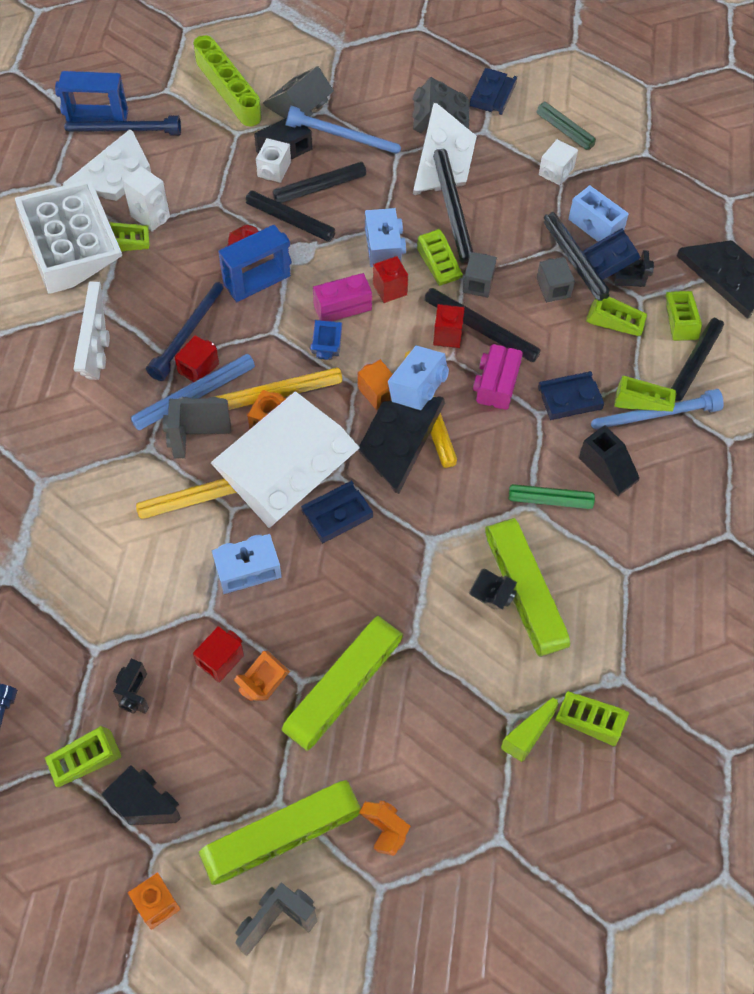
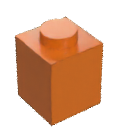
(374, 383)

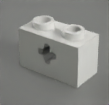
(146, 198)

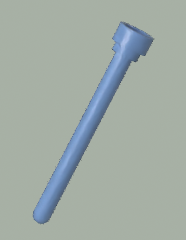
(297, 118)
(710, 401)

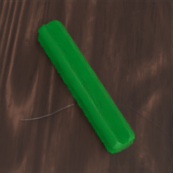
(551, 496)

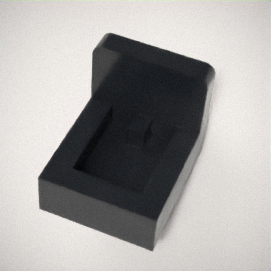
(635, 273)
(493, 590)
(128, 684)

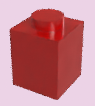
(390, 279)
(448, 326)
(197, 359)
(219, 653)

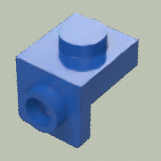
(326, 339)

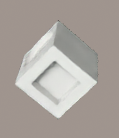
(273, 160)
(558, 162)

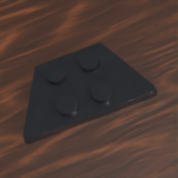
(726, 270)
(398, 438)

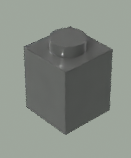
(479, 274)
(555, 279)

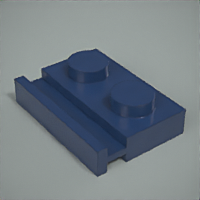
(493, 91)
(612, 254)
(571, 395)
(337, 511)

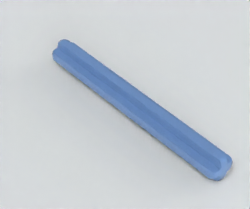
(194, 390)

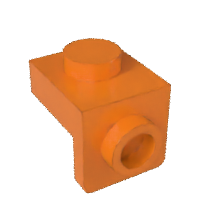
(262, 678)
(392, 826)

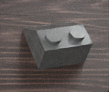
(302, 91)

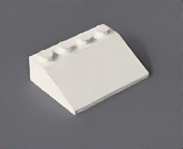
(67, 234)
(284, 457)

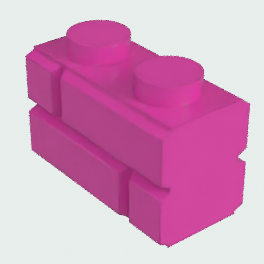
(342, 298)
(498, 377)

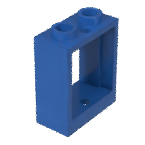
(92, 83)
(250, 250)

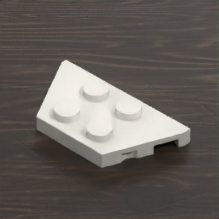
(450, 134)
(112, 167)
(93, 335)

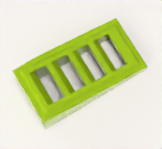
(435, 242)
(130, 244)
(600, 316)
(683, 318)
(643, 395)
(596, 707)
(524, 736)
(99, 760)

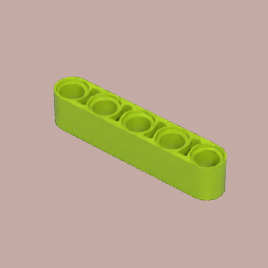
(227, 80)
(532, 594)
(342, 683)
(279, 832)

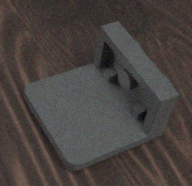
(438, 92)
(194, 417)
(274, 901)

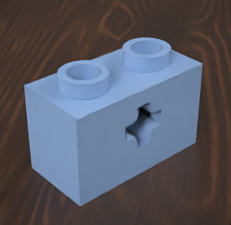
(597, 214)
(383, 235)
(418, 377)
(260, 568)

